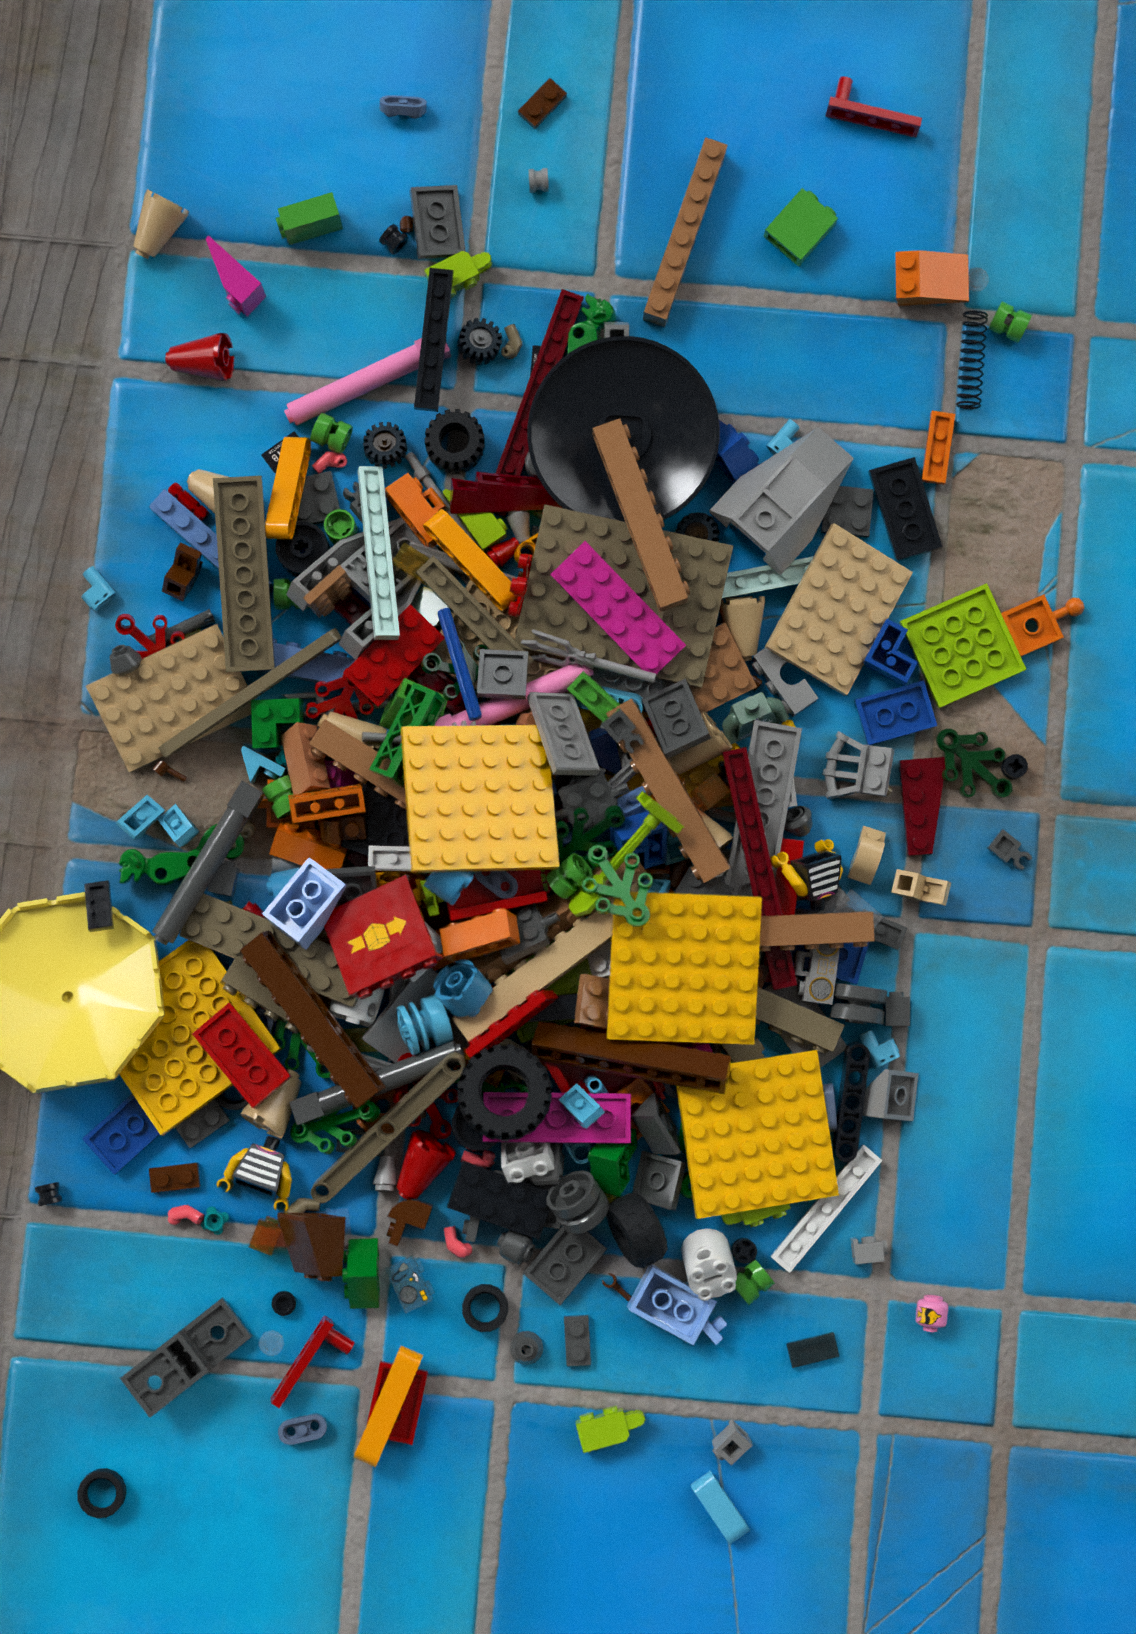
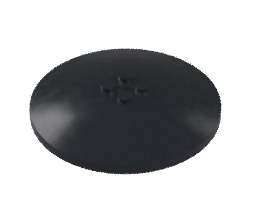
(652, 392)

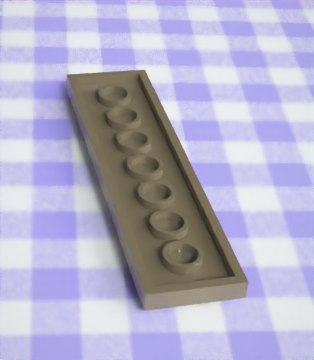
(243, 573)
(231, 928)

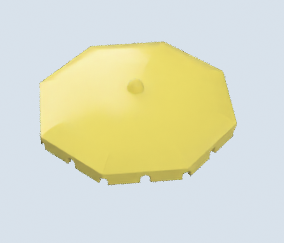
(71, 996)

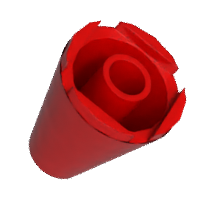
(203, 357)
(422, 1163)

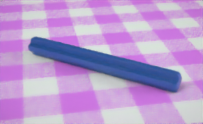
(459, 664)

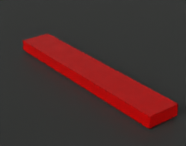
(786, 893)

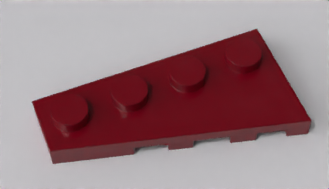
(921, 799)

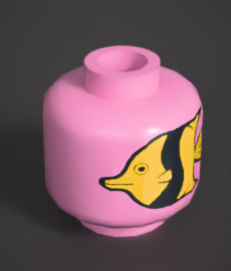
(932, 1313)

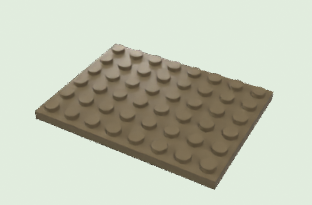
(556, 613)

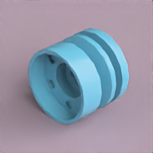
(424, 1024)

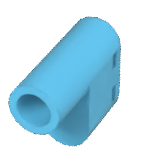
(782, 438)
(100, 592)
(879, 1051)
(598, 1088)

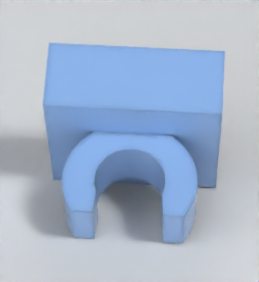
(712, 1329)

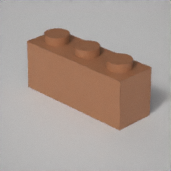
(305, 768)

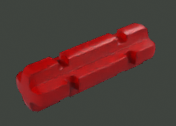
(188, 501)

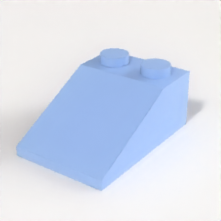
(305, 903)
(670, 1304)

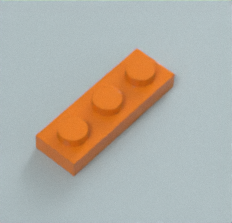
(938, 447)

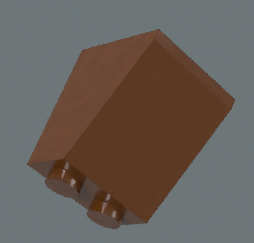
(314, 1243)

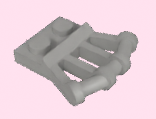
(872, 773)

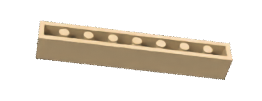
(541, 971)

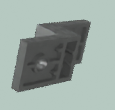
(186, 1357)

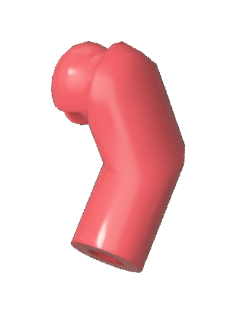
(330, 459)
(482, 1161)
(182, 1212)
(455, 1246)

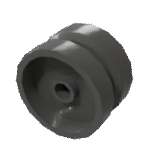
(858, 1004)
(578, 1202)

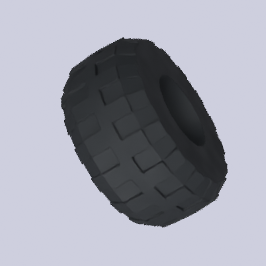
(637, 1230)

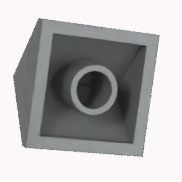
(657, 1126)

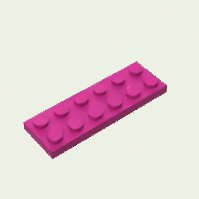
(617, 609)
(561, 1126)

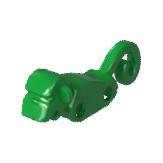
(598, 313)
(173, 862)

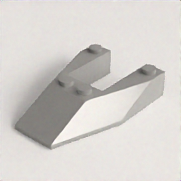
(351, 556)

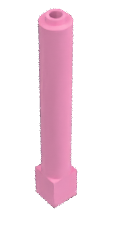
(356, 384)
(498, 709)

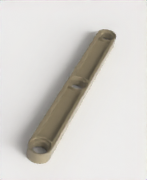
(250, 693)
(399, 1116)

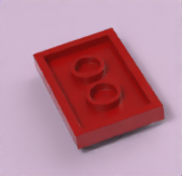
(407, 1419)

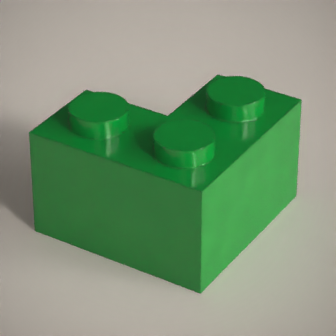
(269, 716)
(610, 1164)
(362, 1273)

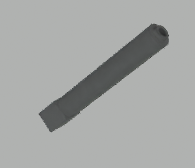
(239, 811)
(323, 1103)

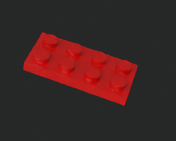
(388, 662)
(516, 1018)
(241, 1055)

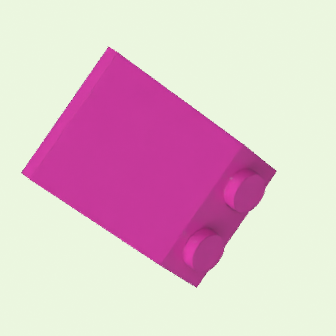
(241, 287)

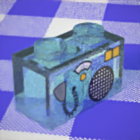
(409, 1283)

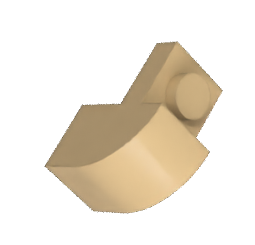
(867, 855)
(920, 887)

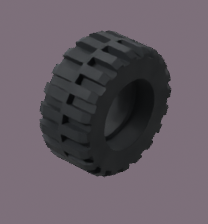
(497, 1059)

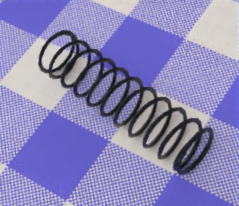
(967, 359)

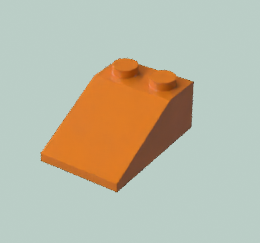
(931, 278)

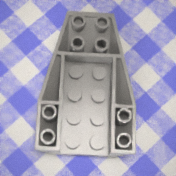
(786, 497)

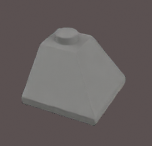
(891, 1095)

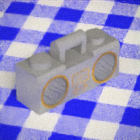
(820, 978)

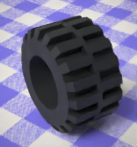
(449, 422)

